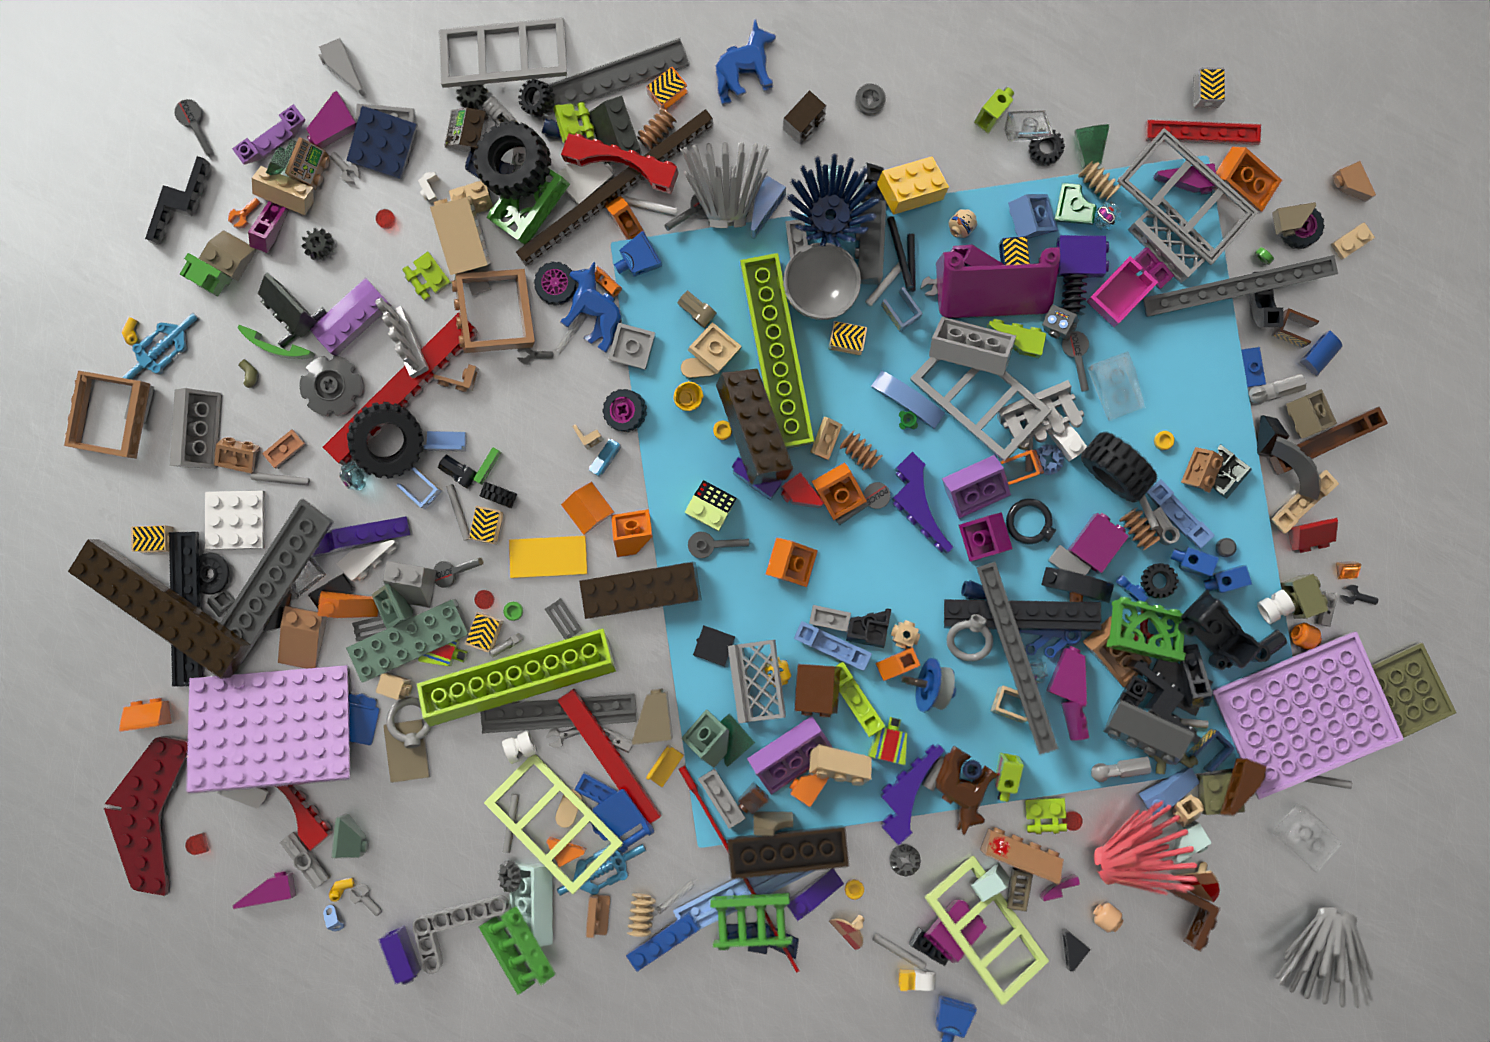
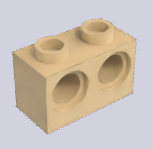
(394, 686)

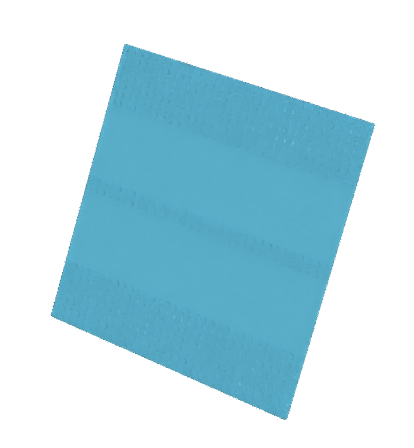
(877, 559)

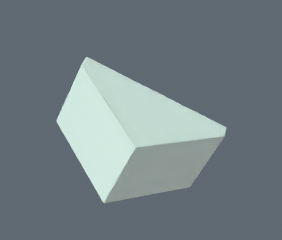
(991, 882)

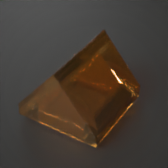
(1348, 570)

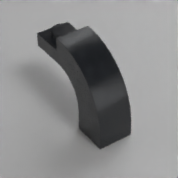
(1264, 309)
(1078, 583)

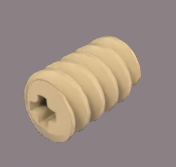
(1099, 180)
(642, 915)

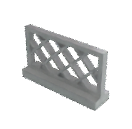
(1163, 252)
(742, 686)

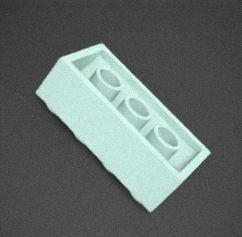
(535, 901)

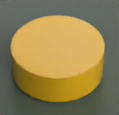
(722, 430)
(1164, 440)
(854, 889)

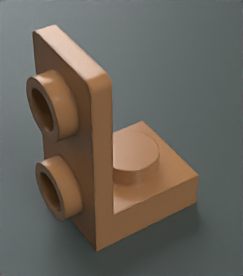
(469, 376)

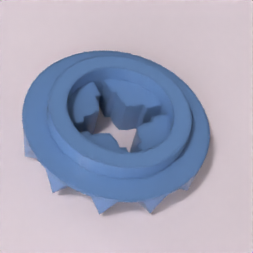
(1057, 456)

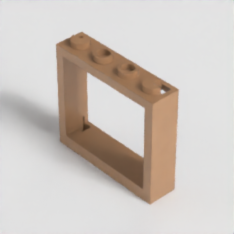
(462, 322)
(134, 419)

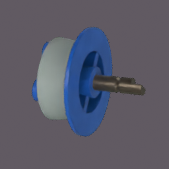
(933, 686)

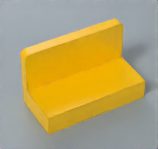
(665, 765)

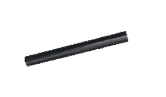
(900, 252)

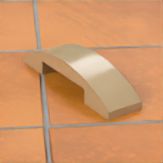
(1299, 504)

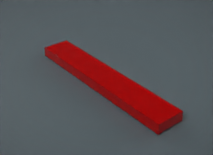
(1206, 131)

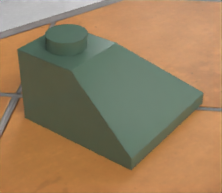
(391, 606)
(708, 738)
(348, 838)

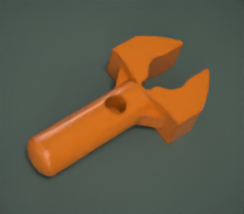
(243, 214)

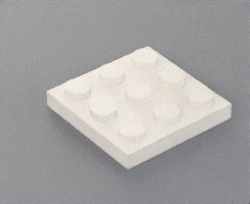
(235, 520)

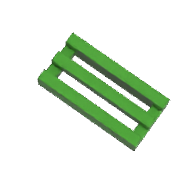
(487, 466)

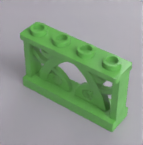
(537, 214)
(1127, 643)

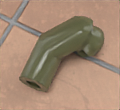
(250, 373)
(1189, 761)

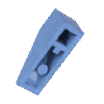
(766, 202)
(1170, 789)

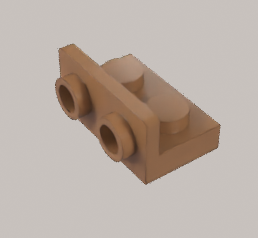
(236, 454)
(1202, 469)
(597, 915)

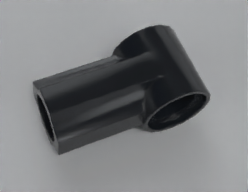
(461, 473)
(1270, 645)

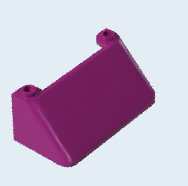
(996, 288)

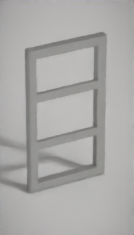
(507, 76)
(1222, 187)
(976, 429)

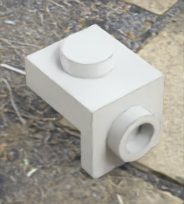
(425, 182)

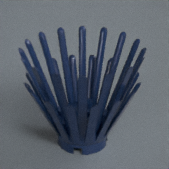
(833, 202)

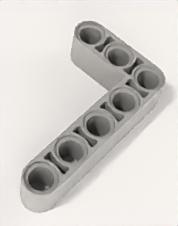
(451, 921)

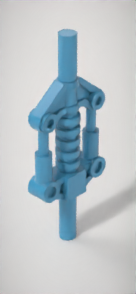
(146, 360)
(618, 861)

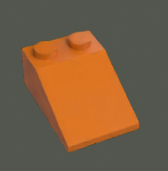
(1249, 177)

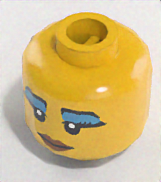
(785, 673)

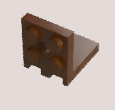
(1203, 922)

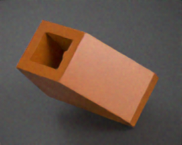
(898, 664)

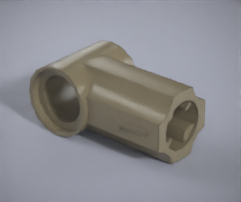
(700, 312)

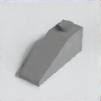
(339, 62)

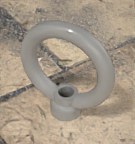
(975, 624)
(410, 740)

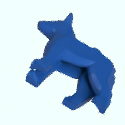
(744, 60)
(595, 304)

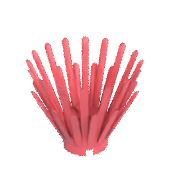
(1125, 862)

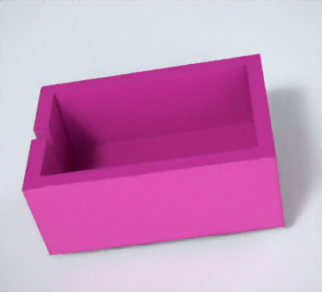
(1121, 292)

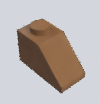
(1354, 182)

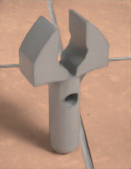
(345, 168)
(927, 281)
(512, 641)
(563, 735)
(365, 899)

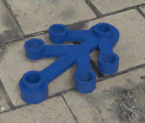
(1048, 635)

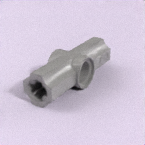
(297, 849)

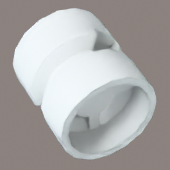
(1278, 605)
(519, 747)

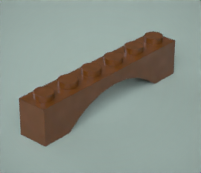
(1335, 437)

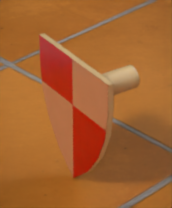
(1206, 884)
(850, 931)

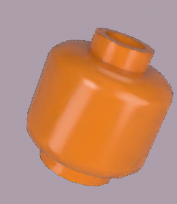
(1306, 636)

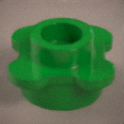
(903, 420)

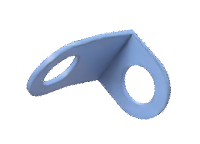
(331, 920)

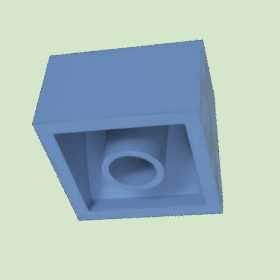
(1032, 215)

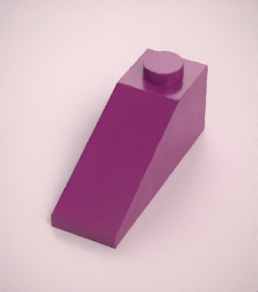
(1190, 181)
(267, 227)
(274, 889)

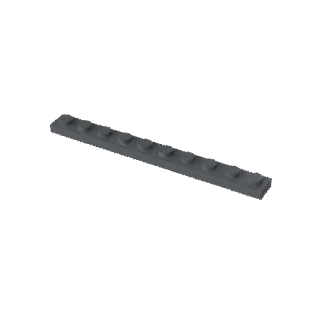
(1240, 286)
(1017, 658)

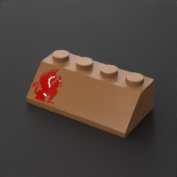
(1022, 855)

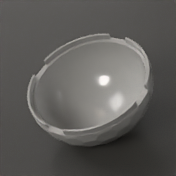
(822, 281)

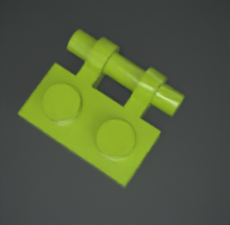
(568, 122)
(430, 271)
(1046, 809)

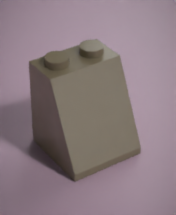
(654, 720)

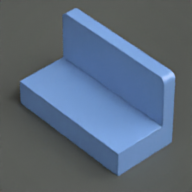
(446, 441)

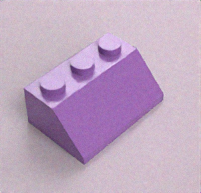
(976, 486)

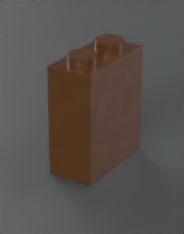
(817, 689)

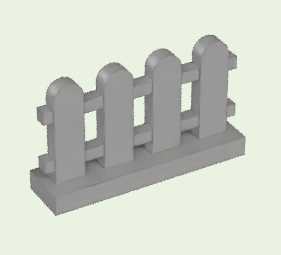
(404, 337)
(1062, 393)

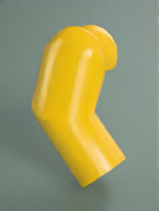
(128, 332)
(339, 887)

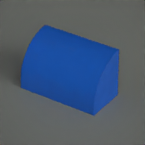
(1322, 353)

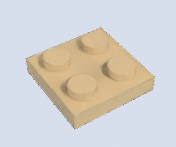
(714, 348)

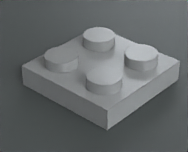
(631, 346)

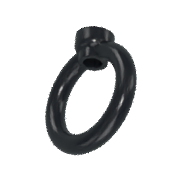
(1047, 531)

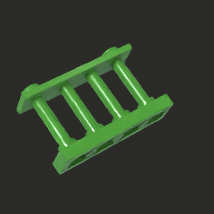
(740, 903)
(507, 955)

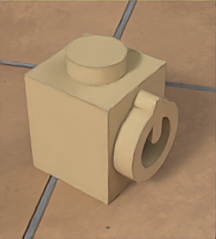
(1188, 809)

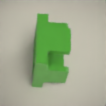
(204, 275)

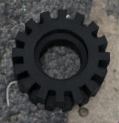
(528, 94)
(1049, 158)
(498, 495)
(1171, 580)

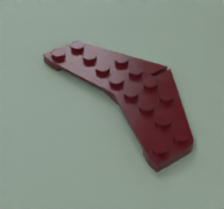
(137, 823)

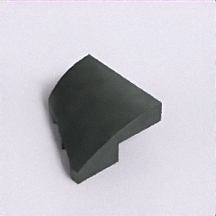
(1231, 472)

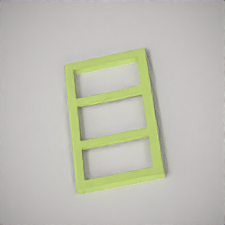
(547, 859)
(1019, 930)

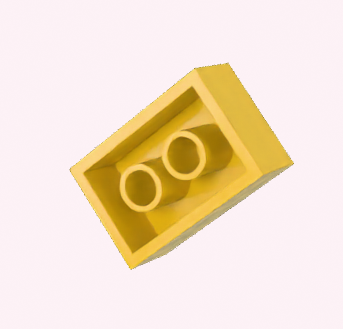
(912, 185)

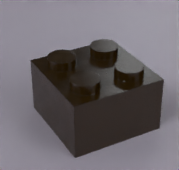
(804, 117)

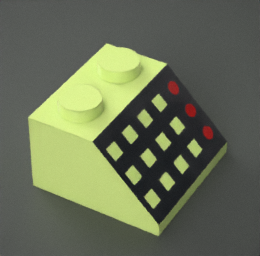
(710, 505)

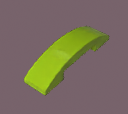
(858, 702)

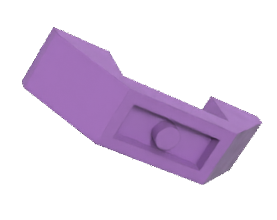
(272, 139)

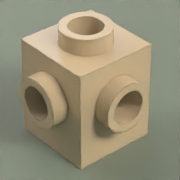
(897, 633)

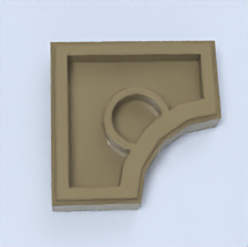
(769, 822)

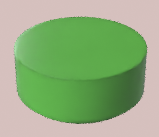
(1264, 256)
(513, 611)

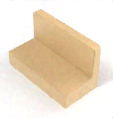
(589, 440)

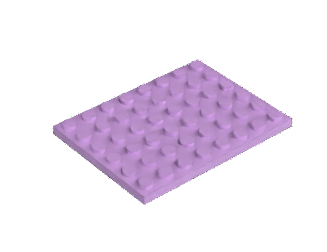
(1308, 713)
(268, 729)

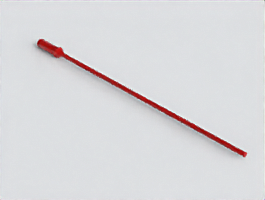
(693, 788)

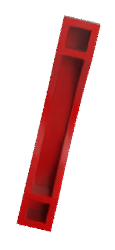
(583, 151)
(311, 827)

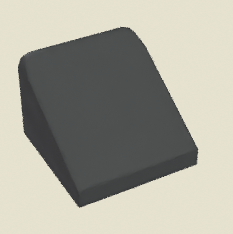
(220, 602)

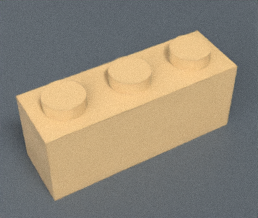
(282, 191)
(840, 765)

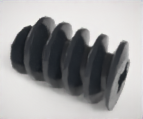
(1073, 293)

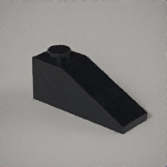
(1195, 678)

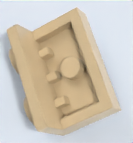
(479, 194)

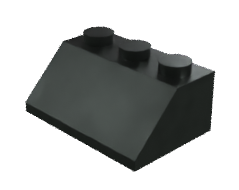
(614, 125)
(285, 306)

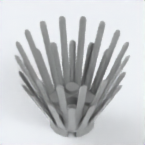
(719, 204)
(1332, 936)

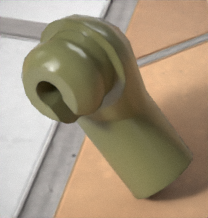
(1160, 765)

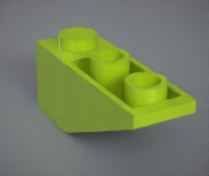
(1027, 341)

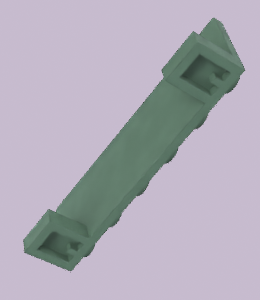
(407, 640)

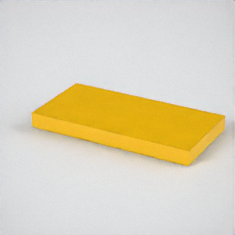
(548, 556)

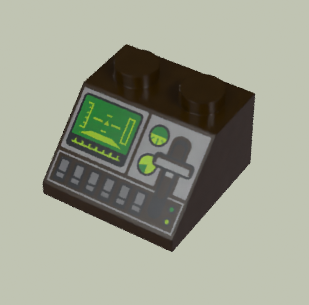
(466, 129)

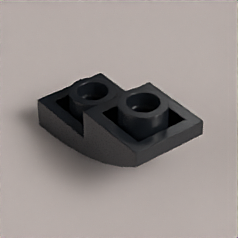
(338, 584)
(1134, 691)
(923, 945)

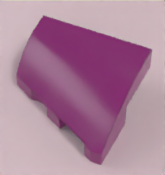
(1075, 720)

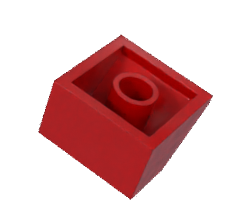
(800, 492)
(1313, 534)

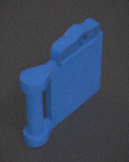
(362, 718)
(621, 816)

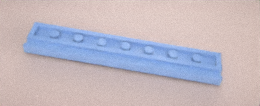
(705, 915)

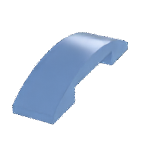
(908, 398)
(1179, 515)
(832, 646)

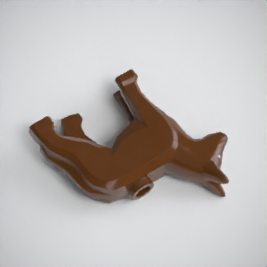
(963, 792)

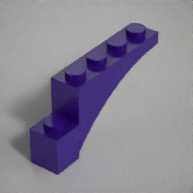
(914, 502)
(362, 534)
(902, 793)

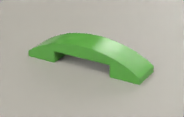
(295, 352)

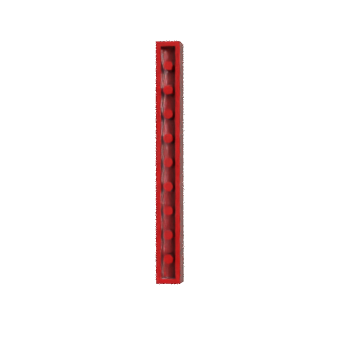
(402, 386)

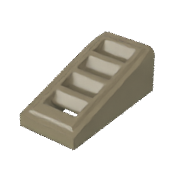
(1012, 888)

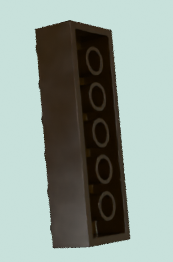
(754, 426)
(640, 590)
(788, 852)

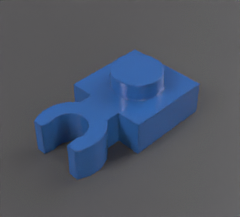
(1135, 592)

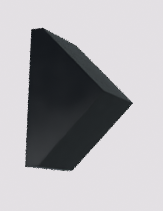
(1269, 430)
(1074, 950)

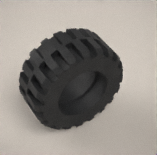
(500, 141)
(389, 465)
(1119, 467)

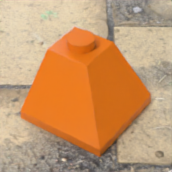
(631, 531)

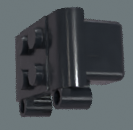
(1218, 632)

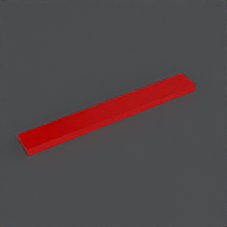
(607, 754)

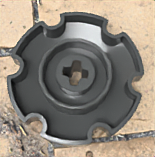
(325, 399)

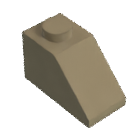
(1291, 218)

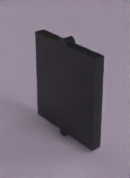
(713, 645)

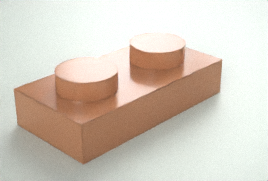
(283, 448)

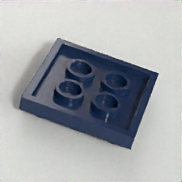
(381, 142)

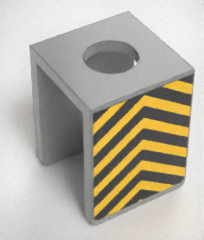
(1209, 87)

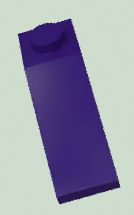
(814, 894)

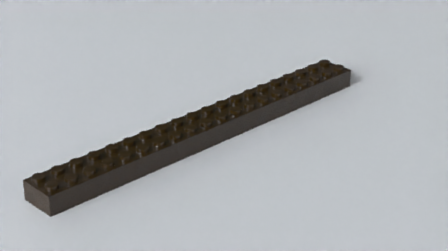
(611, 190)

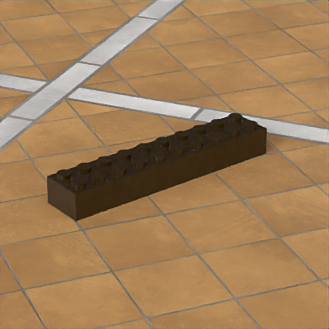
(159, 608)

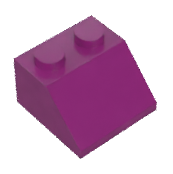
(985, 536)

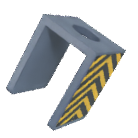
(911, 304)

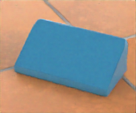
(605, 457)

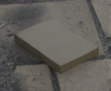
(406, 762)

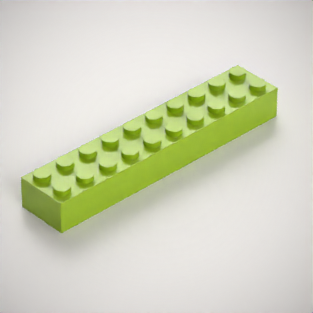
(777, 348)
(515, 677)

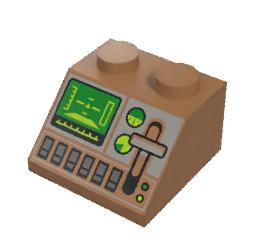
(307, 163)

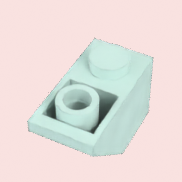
(1196, 837)

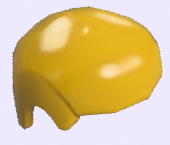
(688, 396)

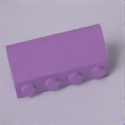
(348, 318)
(788, 755)

